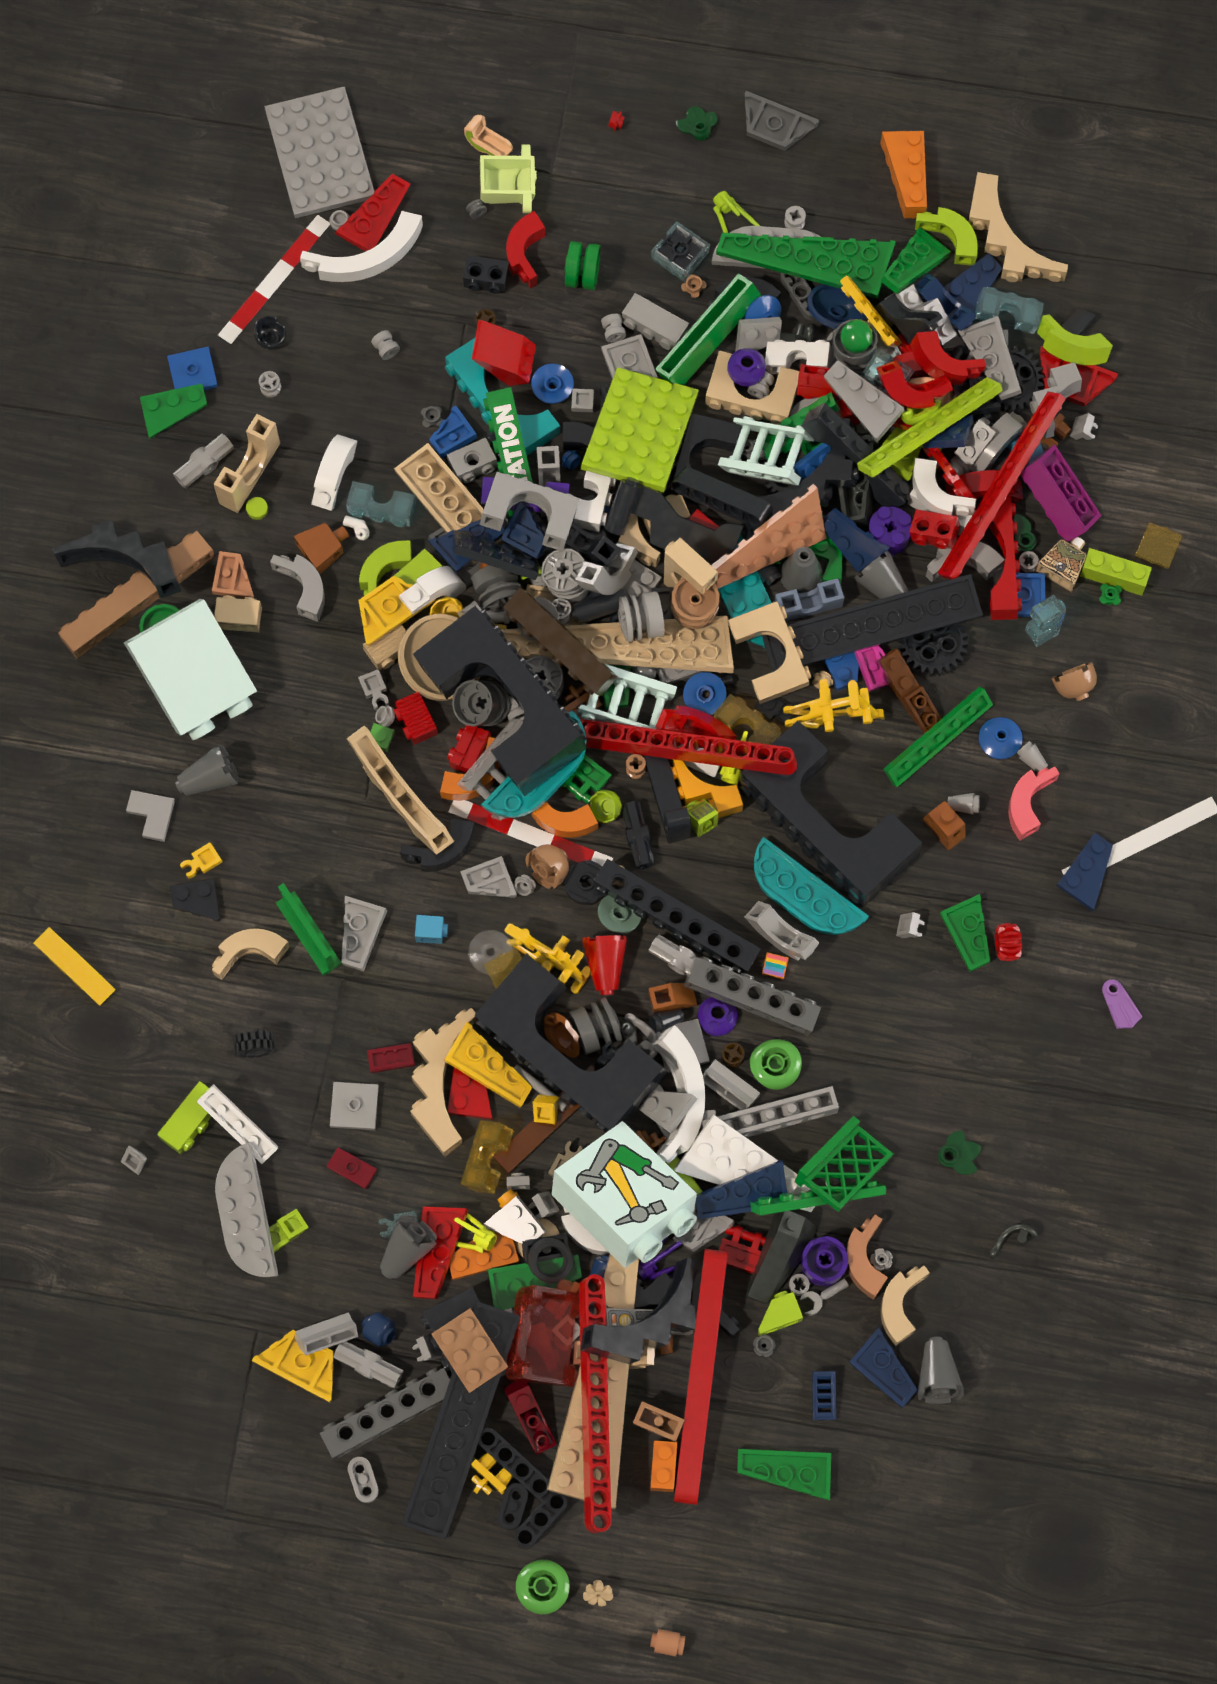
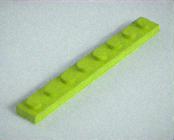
(929, 427)

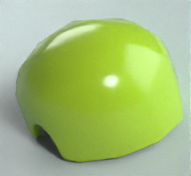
(605, 806)

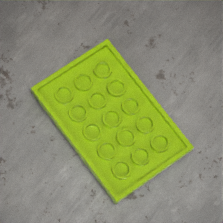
(640, 429)

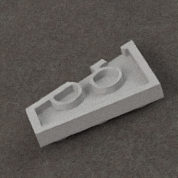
(361, 930)

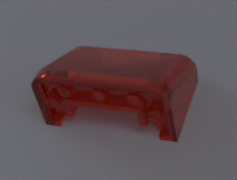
(543, 1337)

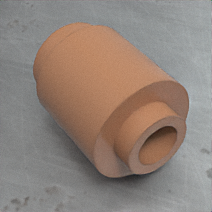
(667, 1642)

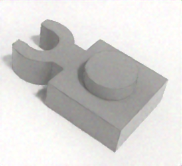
(374, 687)

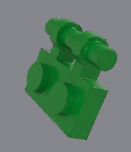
(591, 775)

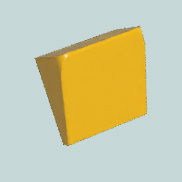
(545, 1109)

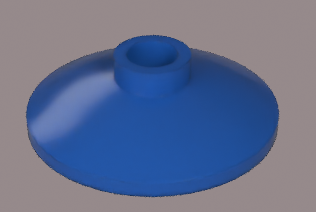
(764, 307)
(552, 375)
(697, 685)
(997, 747)

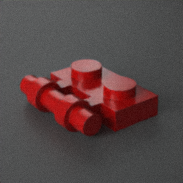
(739, 1255)

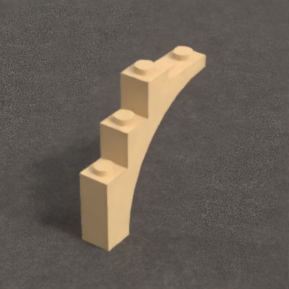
(1000, 240)
(398, 793)
(432, 1111)

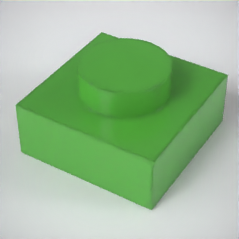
(382, 736)

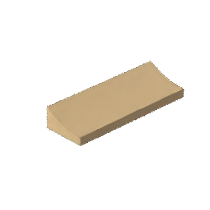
(440, 490)

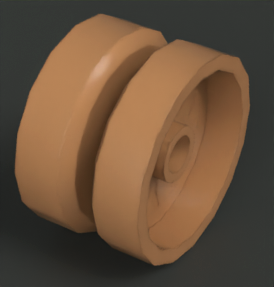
(694, 614)

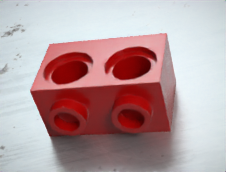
(936, 525)

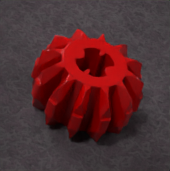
(1008, 942)

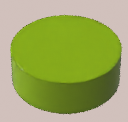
(257, 508)

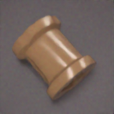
(635, 773)

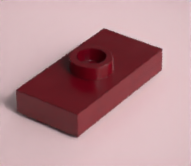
(391, 1058)
(351, 1168)

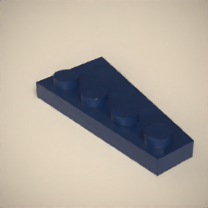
(737, 1194)

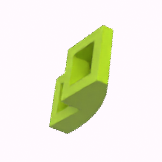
(287, 1229)

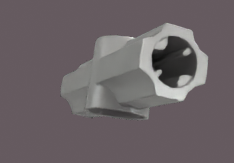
(203, 461)
(678, 957)
(368, 1364)

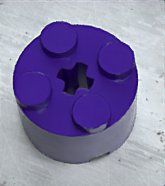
(897, 522)
(819, 1249)

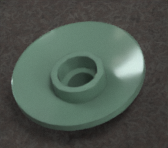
(608, 909)

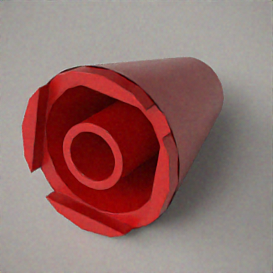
(605, 961)

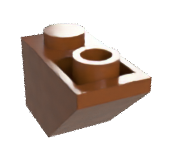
(671, 997)

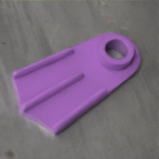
(1120, 1005)

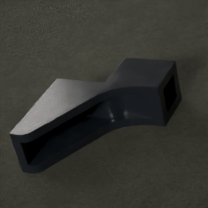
(907, 320)

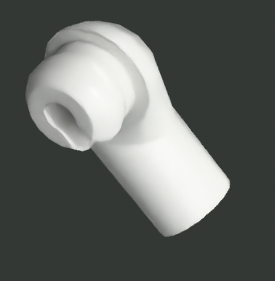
(359, 526)

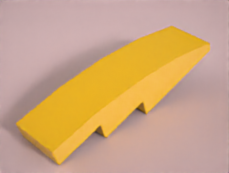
(74, 966)

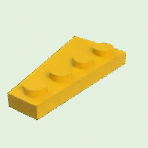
(874, 318)
(482, 1063)

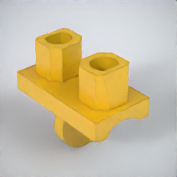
(499, 1481)

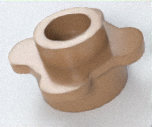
(693, 280)

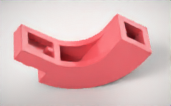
(1020, 812)

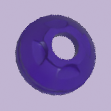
(746, 375)
(715, 1026)

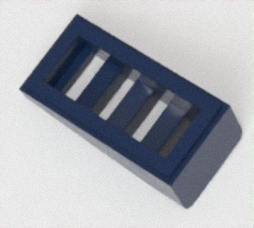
(832, 1395)

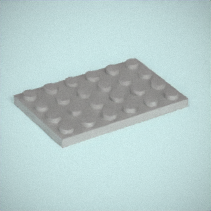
(319, 152)

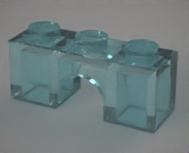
(1025, 310)
(397, 511)
(1046, 620)

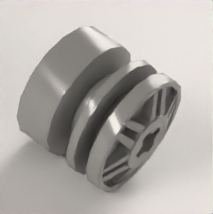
(564, 585)
(642, 616)

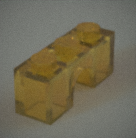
(735, 712)
(489, 1139)

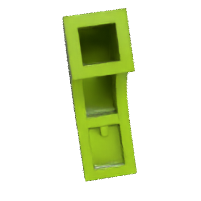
(955, 228)
(1071, 347)
(382, 560)

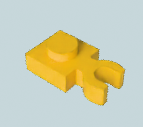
(204, 859)

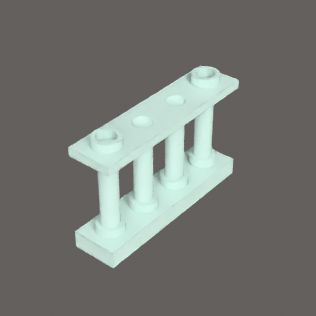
(769, 470)
(642, 686)

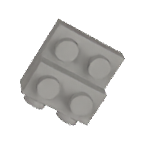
(640, 581)

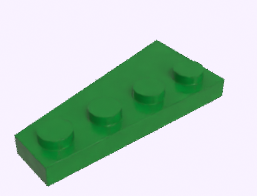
(797, 420)
(789, 1469)

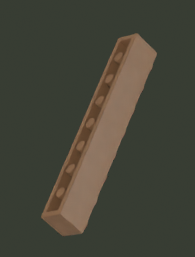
(131, 598)

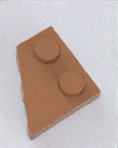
(231, 576)

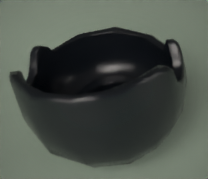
(269, 332)

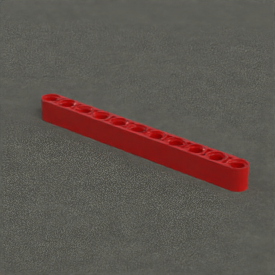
(691, 743)
(700, 1377)
(591, 1414)

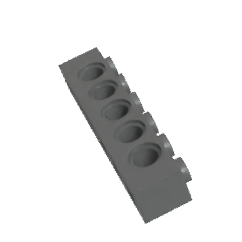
(698, 981)
(338, 1447)

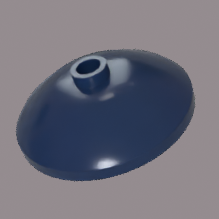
(832, 306)

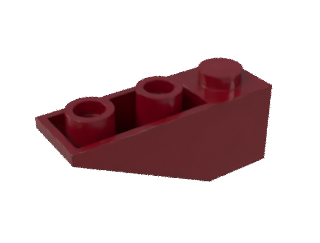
(530, 1416)

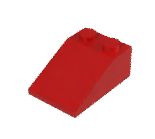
(503, 353)

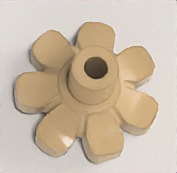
(598, 1593)

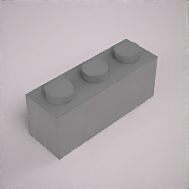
(654, 322)

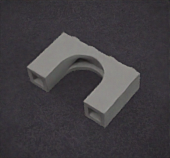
(508, 491)

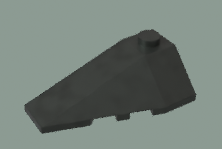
(780, 1254)

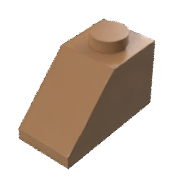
(658, 1421)

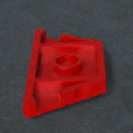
(1093, 377)

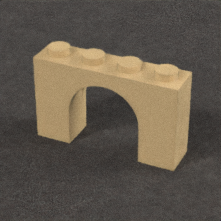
(773, 408)
(234, 487)
(686, 563)
(770, 621)

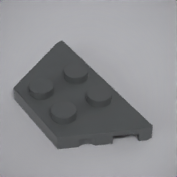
(775, 123)

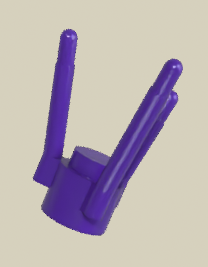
(647, 1269)

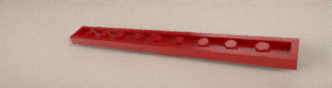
(1001, 485)

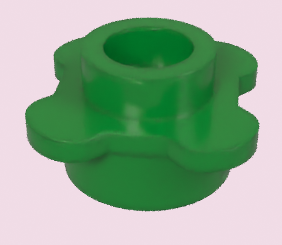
(1110, 600)

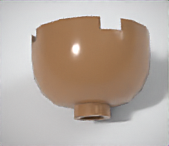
(1076, 682)
(548, 864)

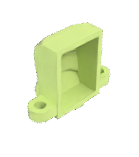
(508, 179)

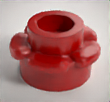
(616, 120)

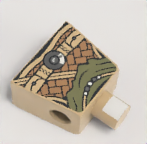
(1063, 563)

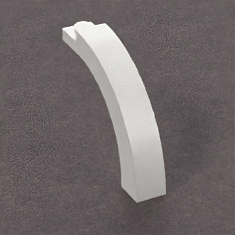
(372, 261)
(688, 1079)

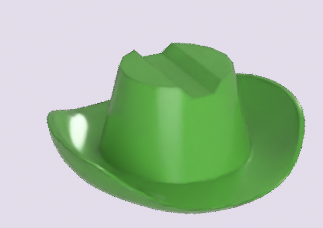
(776, 1063)
(542, 1586)

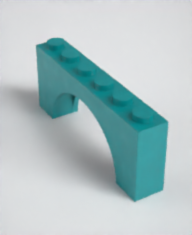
(535, 429)

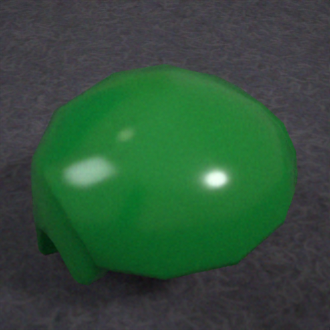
(856, 336)

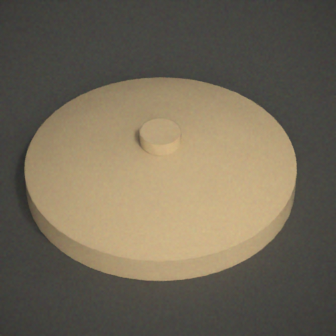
(412, 640)

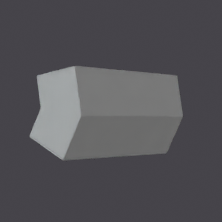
(730, 1086)
(326, 1334)

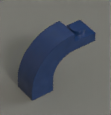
(959, 316)

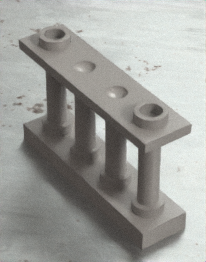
(486, 764)

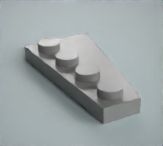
(988, 342)
(869, 404)

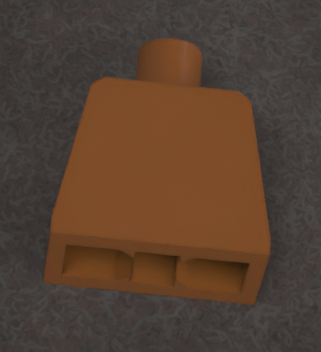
(321, 545)
(944, 824)

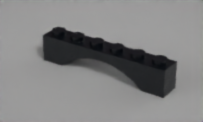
(830, 429)

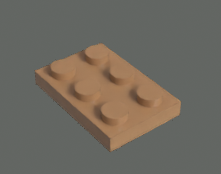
(469, 1350)

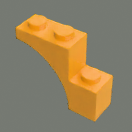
(722, 798)

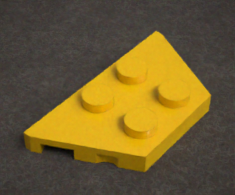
(384, 610)
(309, 1372)

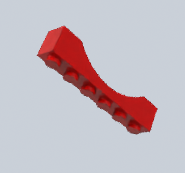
(1004, 597)

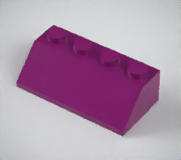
(1060, 494)

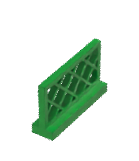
(307, 931)
(826, 1156)

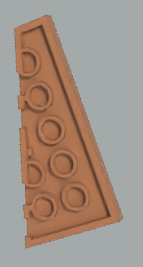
(775, 539)

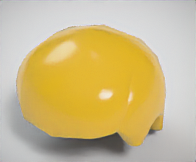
(446, 605)

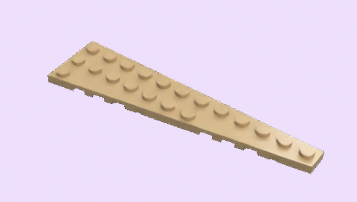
(678, 649)
(567, 1471)

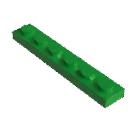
(938, 736)
(808, 1198)

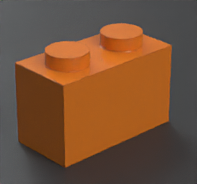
(663, 1466)

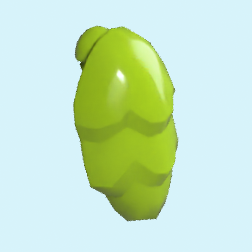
(914, 415)

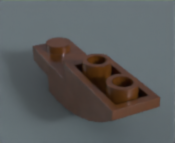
(908, 690)

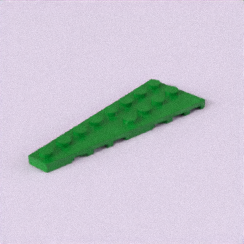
(814, 258)

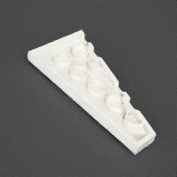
(725, 1154)

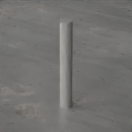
(539, 1087)

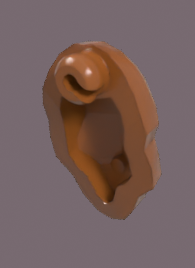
(562, 1034)

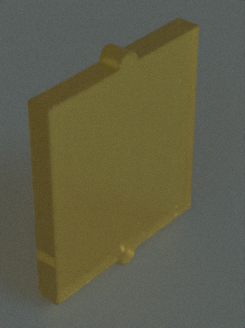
(1158, 545)
(501, 966)

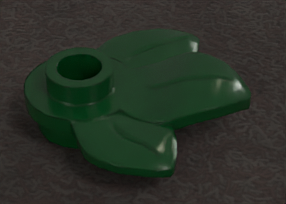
(697, 123)
(1023, 532)
(963, 1153)

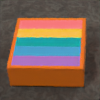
(775, 966)

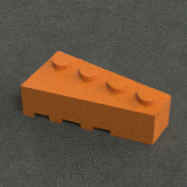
(906, 163)

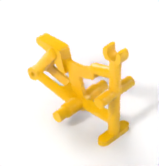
(822, 709)
(551, 957)

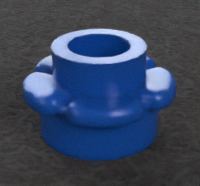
(570, 460)

